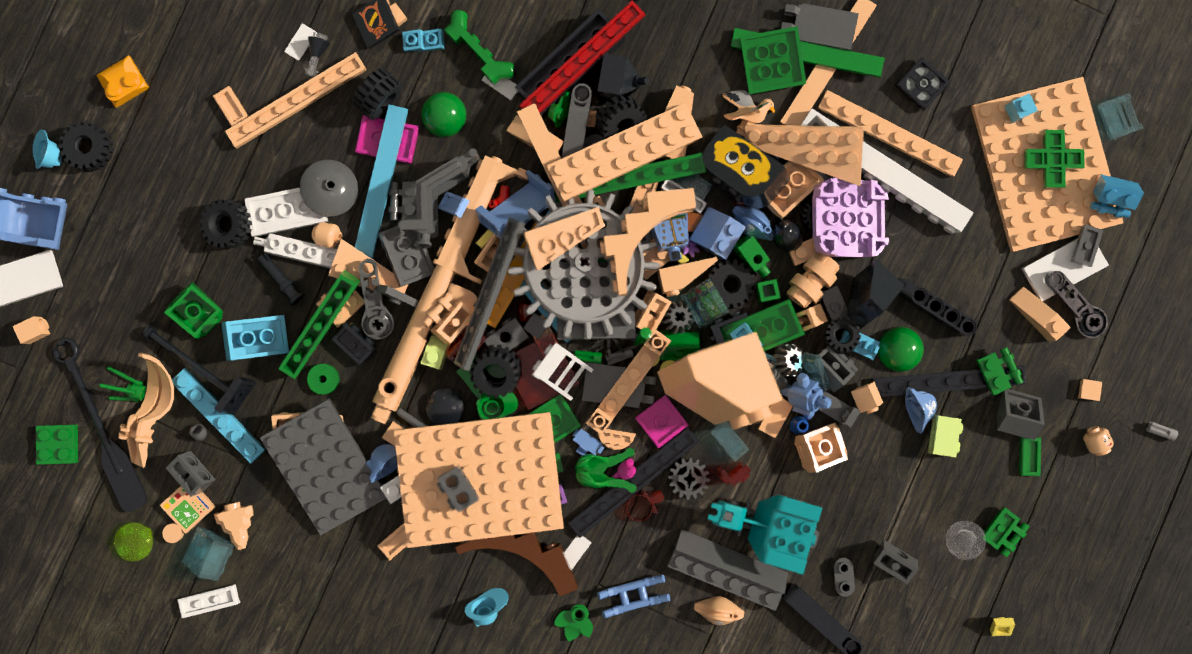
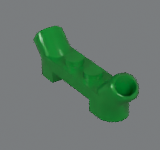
(458, 32)

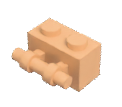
(451, 322)

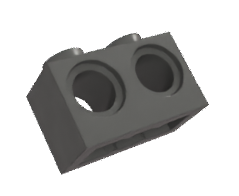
(190, 473)
(463, 486)

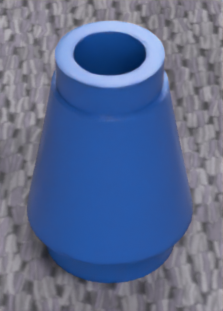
(794, 425)

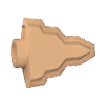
(235, 522)

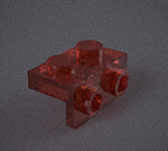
(737, 475)

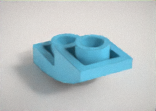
(423, 40)

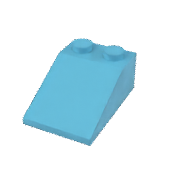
(255, 337)

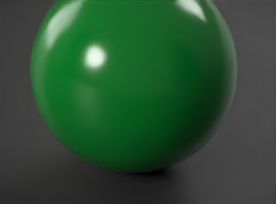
(443, 114)
(900, 349)

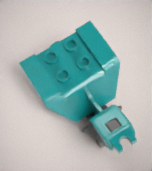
(779, 528)

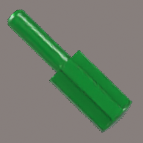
(643, 335)

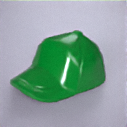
(496, 407)

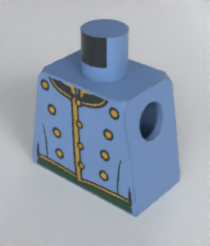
(672, 235)

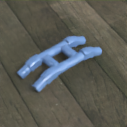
(626, 606)

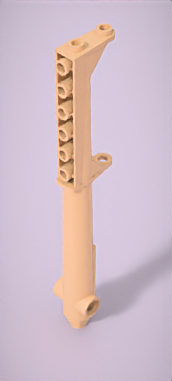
(448, 264)

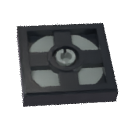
(922, 84)

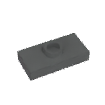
(396, 296)
(834, 304)

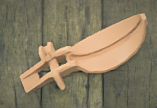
(155, 405)

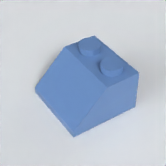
(717, 233)

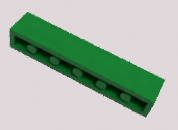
(319, 324)

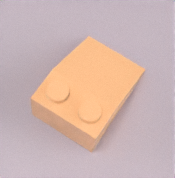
(678, 277)

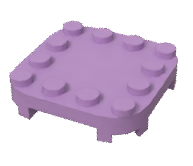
(849, 218)

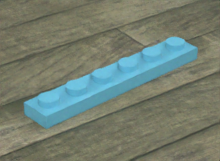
(224, 423)

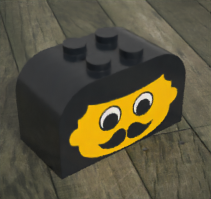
(743, 169)

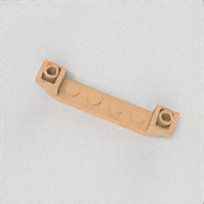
(628, 382)

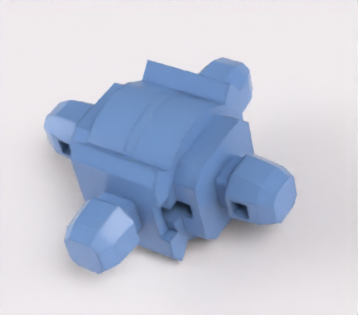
(806, 396)

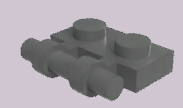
(409, 201)

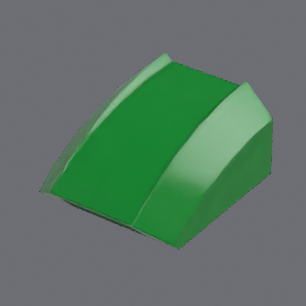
(194, 311)

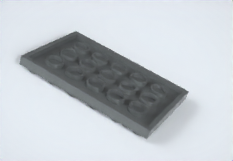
(323, 466)

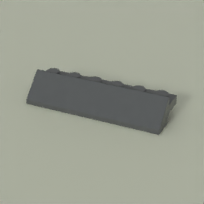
(728, 569)

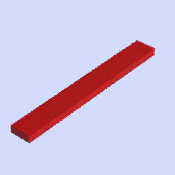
(584, 57)

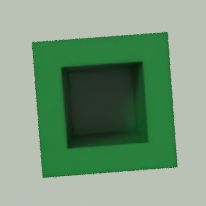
(767, 291)

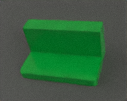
(680, 345)

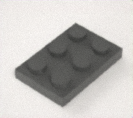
(406, 260)

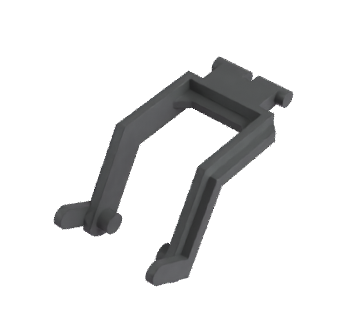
(432, 186)

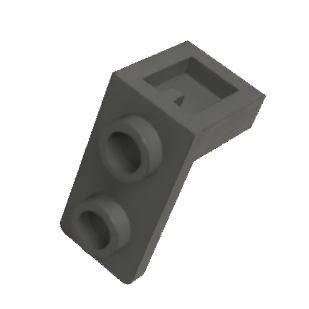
(840, 411)

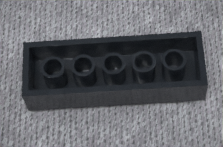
(562, 54)

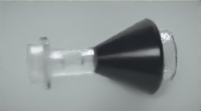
(317, 44)

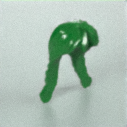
(591, 470)

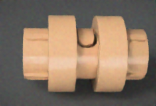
(808, 287)

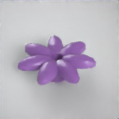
(690, 248)

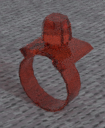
(656, 497)

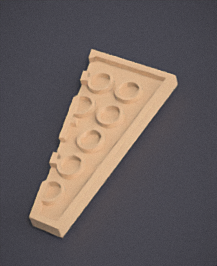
(822, 148)

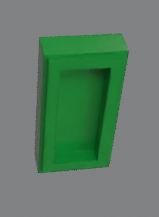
(1030, 457)

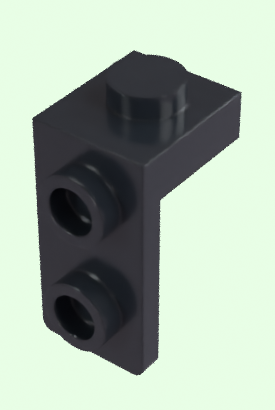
(716, 336)

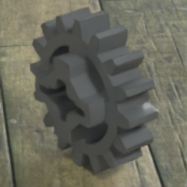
(697, 478)

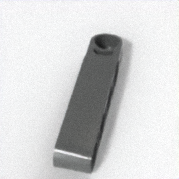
(577, 120)

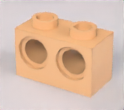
(654, 311)

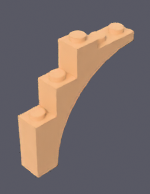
(658, 207)

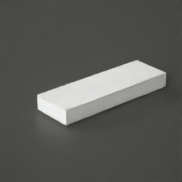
(208, 601)

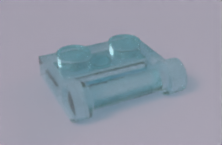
(1114, 118)

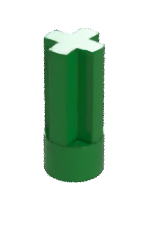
(592, 357)

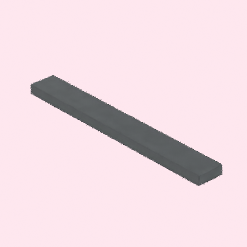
(489, 293)

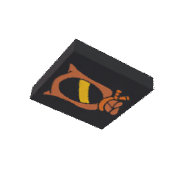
(375, 22)

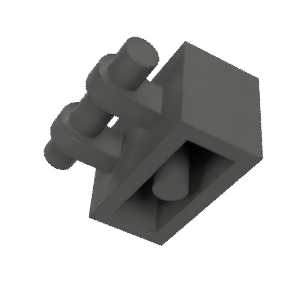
(837, 367)

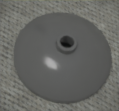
(326, 200)

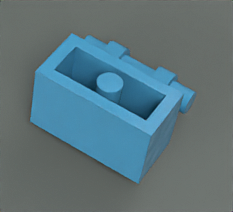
(1116, 192)

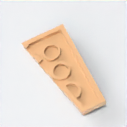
(556, 238)
(349, 259)

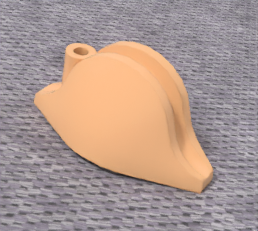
(719, 610)

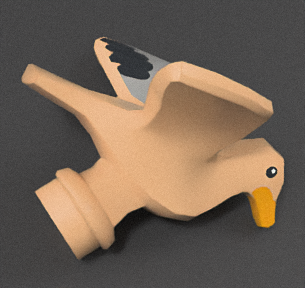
(747, 110)

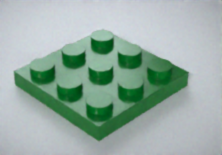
(773, 60)

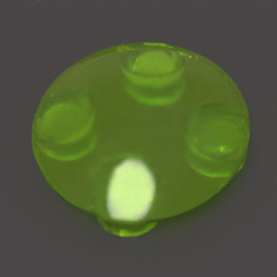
(133, 541)

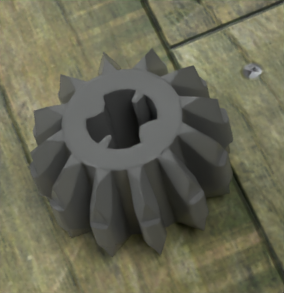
(684, 320)
(788, 360)

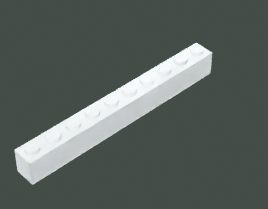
(908, 186)

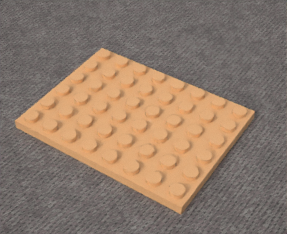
(1027, 209)
(506, 463)

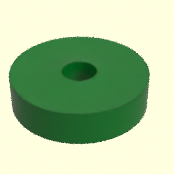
(315, 375)

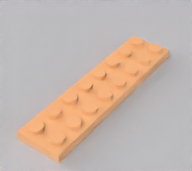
(624, 152)

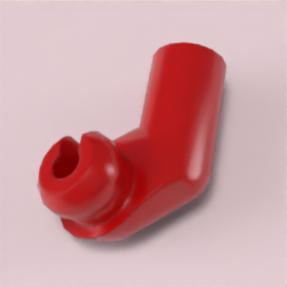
(504, 194)

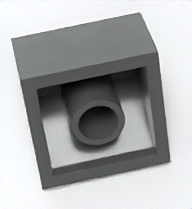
(1020, 414)

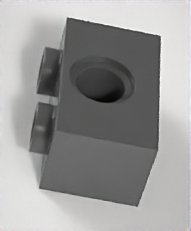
(516, 331)
(895, 562)

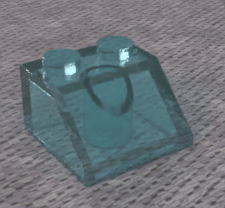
(207, 554)

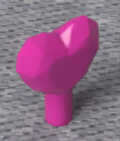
(625, 470)

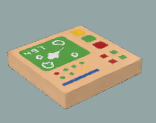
(187, 510)

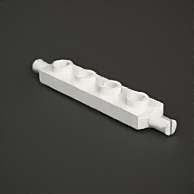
(297, 250)

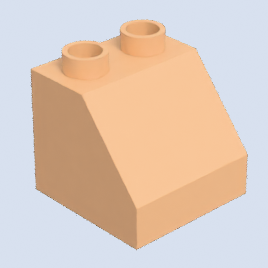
(724, 382)

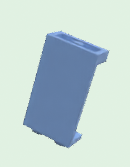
(517, 205)

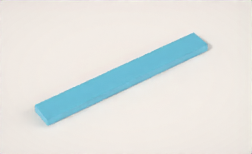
(381, 180)

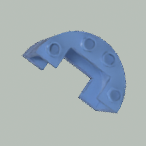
(31, 219)

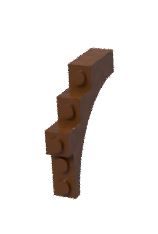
(550, 561)

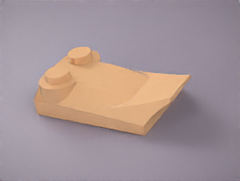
(796, 190)

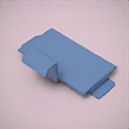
(587, 443)

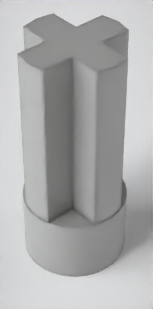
(1160, 430)

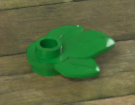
(560, 111)
(573, 624)

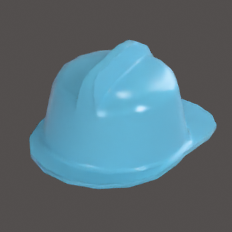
(45, 151)
(485, 607)

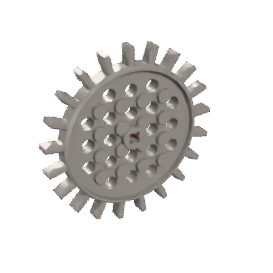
(551, 299)

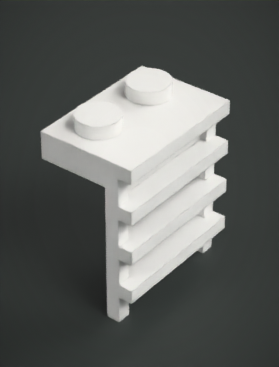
(553, 358)

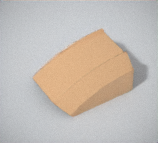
(821, 448)

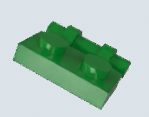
(994, 374)
(1001, 527)

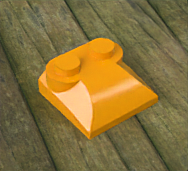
(122, 81)

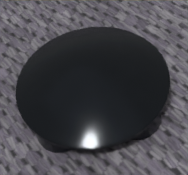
(444, 406)

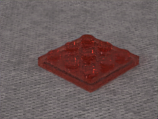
(532, 389)

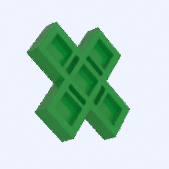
(1054, 159)

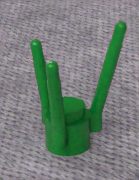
(135, 391)

